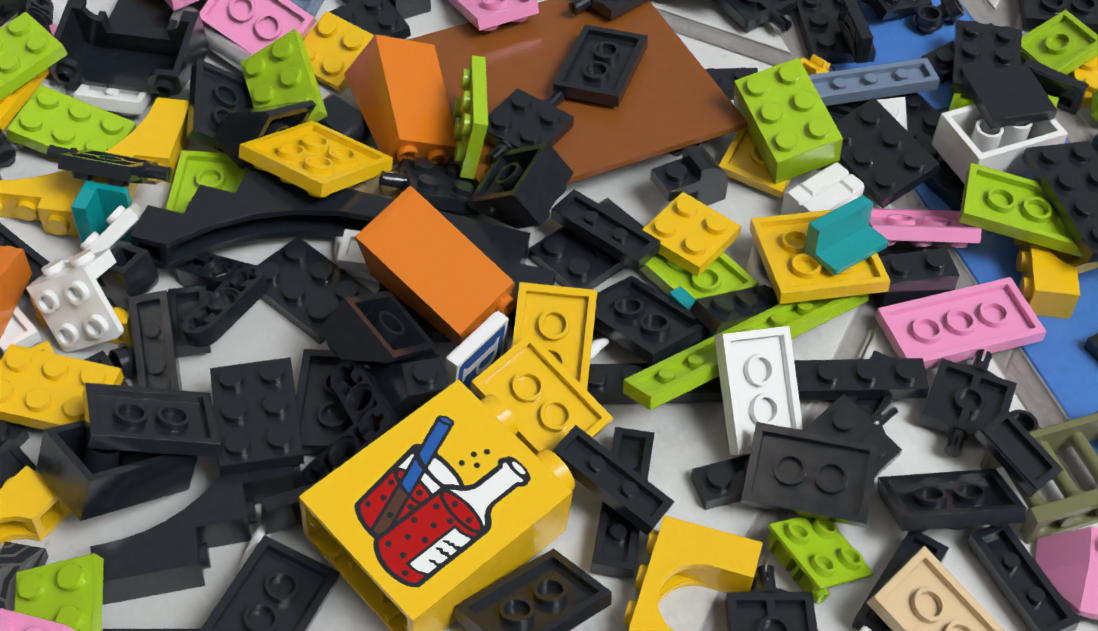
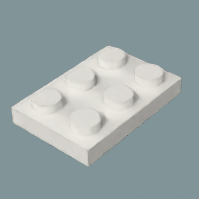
(757, 383)

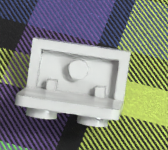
(75, 302)

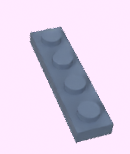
(875, 81)

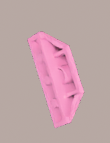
(1072, 567)

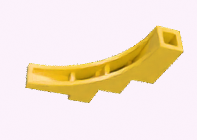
(50, 196)

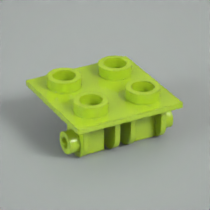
(816, 554)

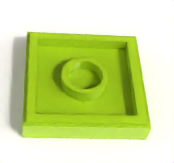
(1060, 43)

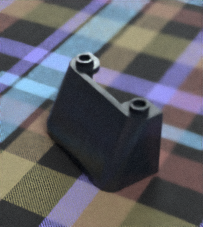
(128, 54)

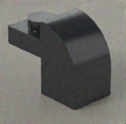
(693, 174)
(129, 276)

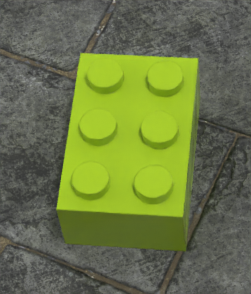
(787, 120)

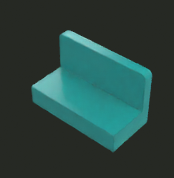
(95, 205)
(844, 236)

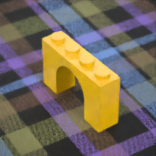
(689, 556)

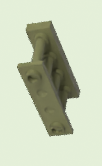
(1077, 507)

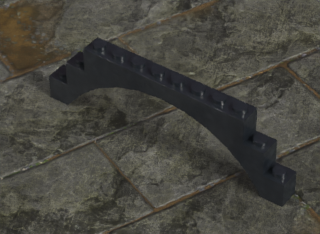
(274, 209)

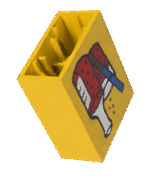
(437, 509)

